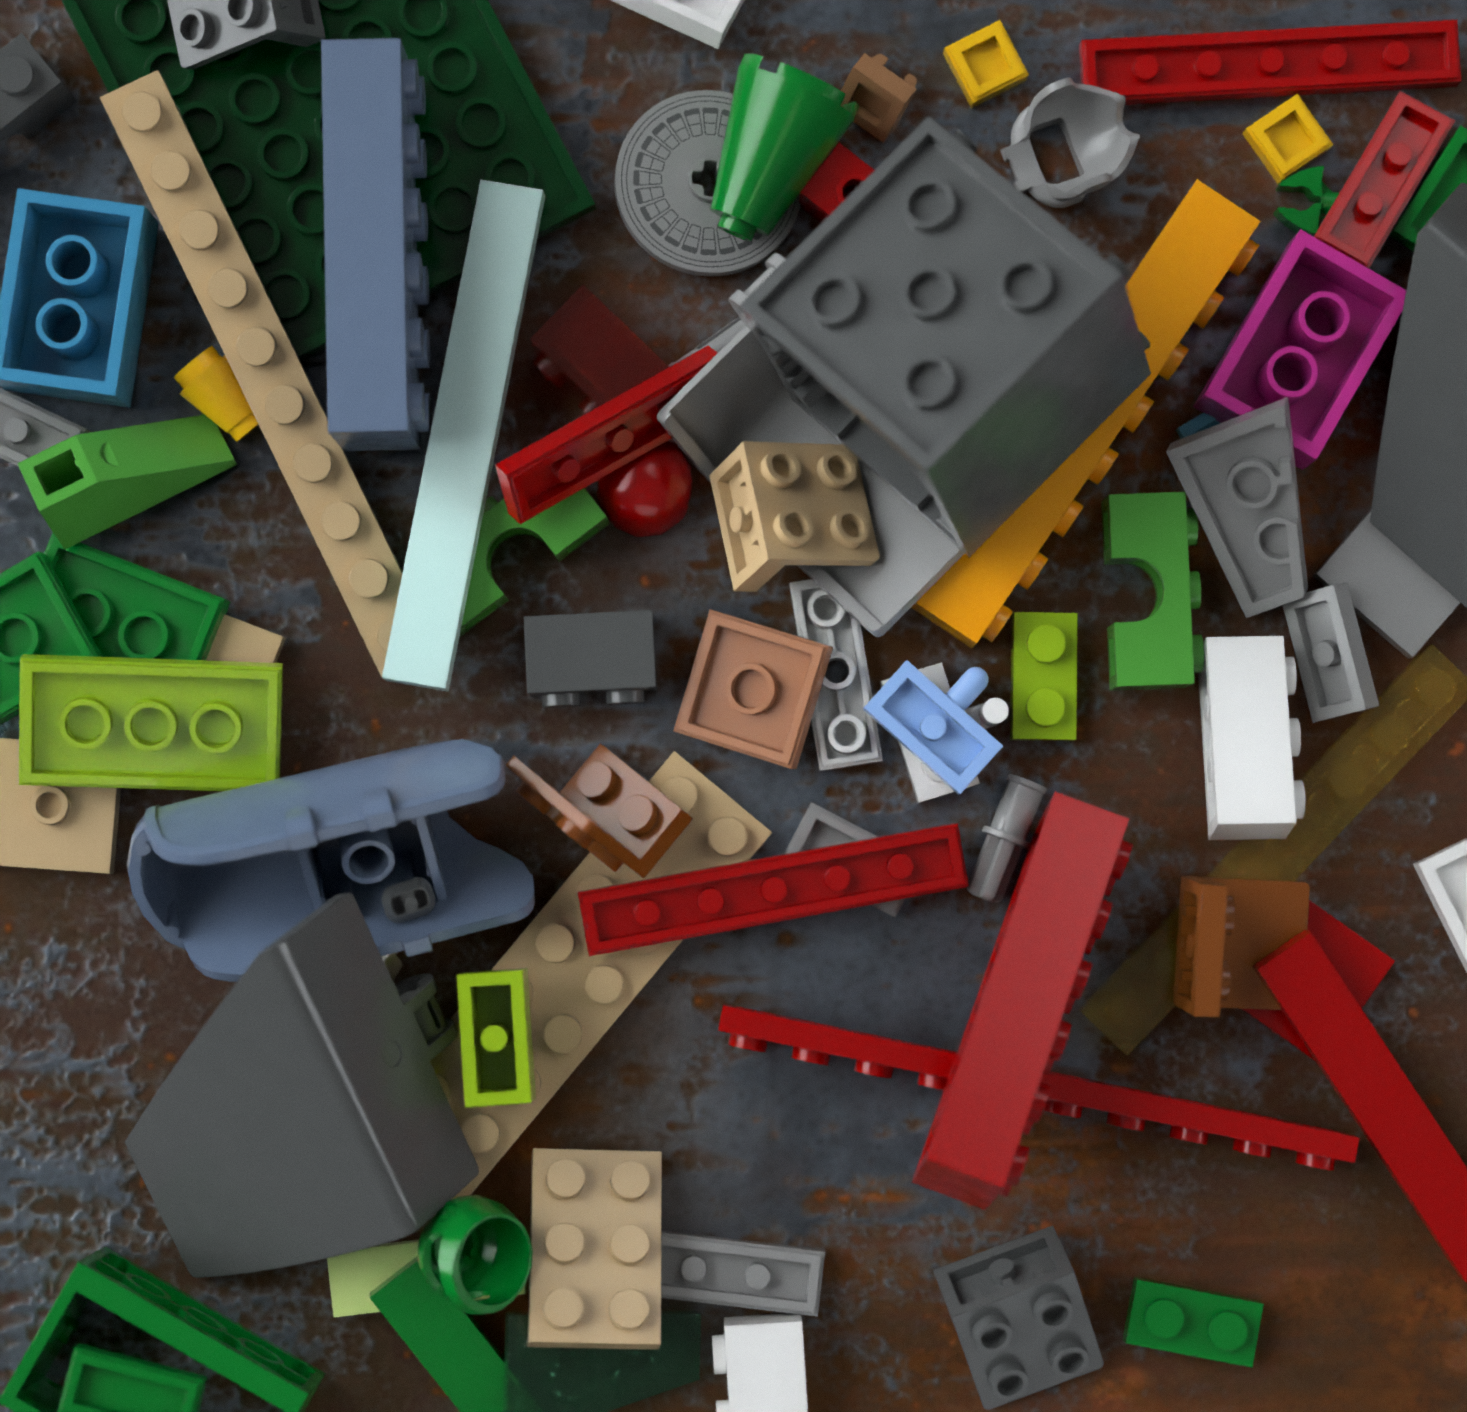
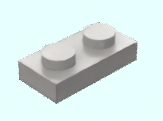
(1330, 653)

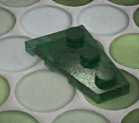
(595, 1377)

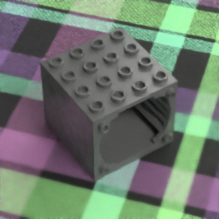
(951, 334)

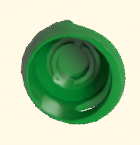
(475, 1252)

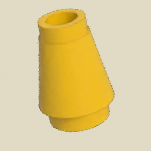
(215, 392)

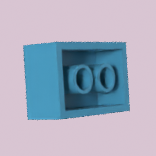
(75, 297)

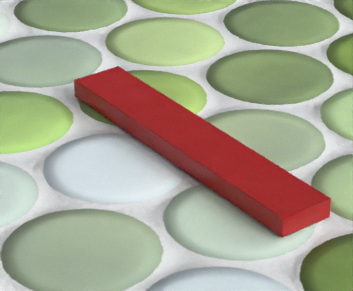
(1275, 62)
(772, 889)
(1372, 1088)

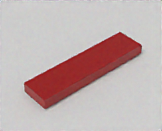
(593, 443)

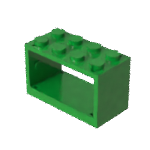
(167, 1316)

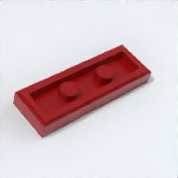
(1384, 179)

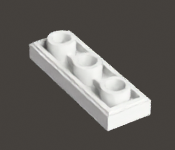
(840, 726)

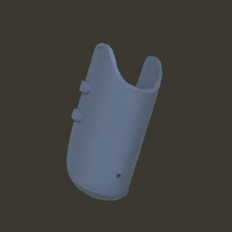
(258, 859)

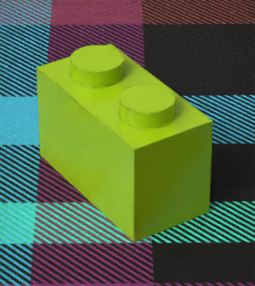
(496, 1037)

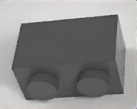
(590, 656)

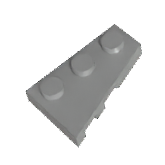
(1248, 503)

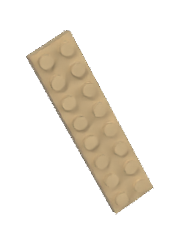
(580, 994)

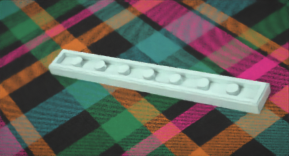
(464, 436)

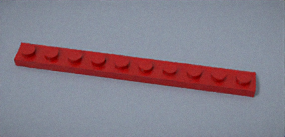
(1068, 1093)

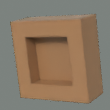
(880, 95)

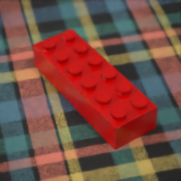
(1020, 1003)

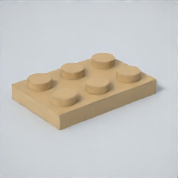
(595, 1249)

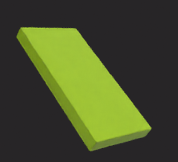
(148, 722)

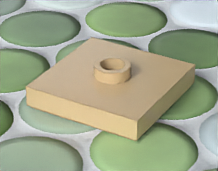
(55, 824)

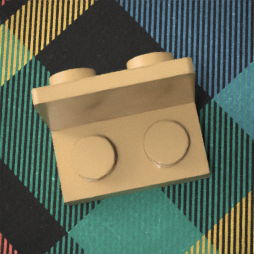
(791, 508)

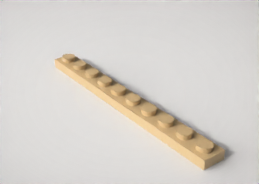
(259, 354)

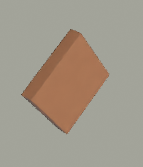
(753, 689)

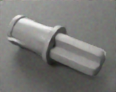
(1005, 838)

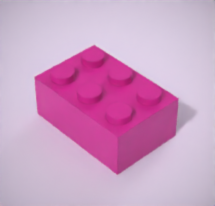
(1305, 341)

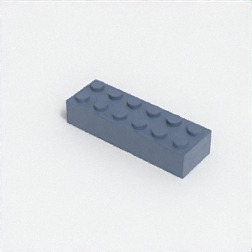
(372, 245)

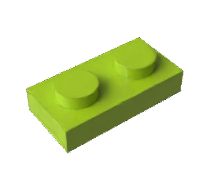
(1044, 676)

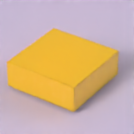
(985, 63)
(1287, 139)

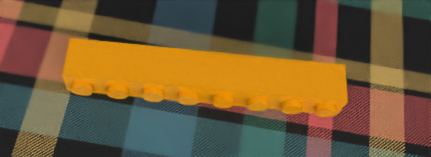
(1166, 295)

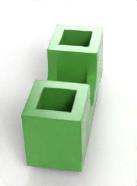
(559, 527)
(1154, 536)

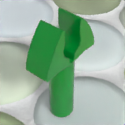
(1311, 185)

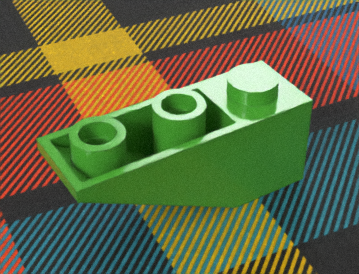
(121, 472)

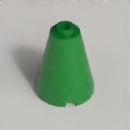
(774, 144)

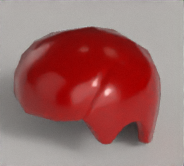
(648, 492)

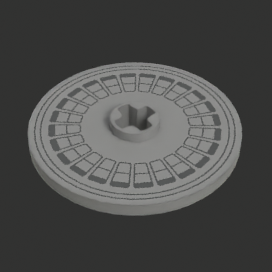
(662, 204)

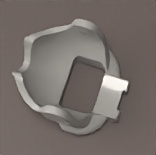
(1094, 134)

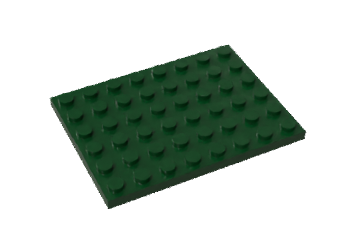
(263, 131)

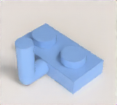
(936, 723)

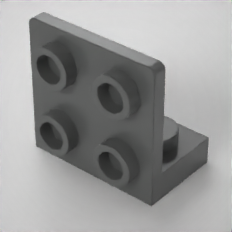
(220, 27)
(1019, 1317)

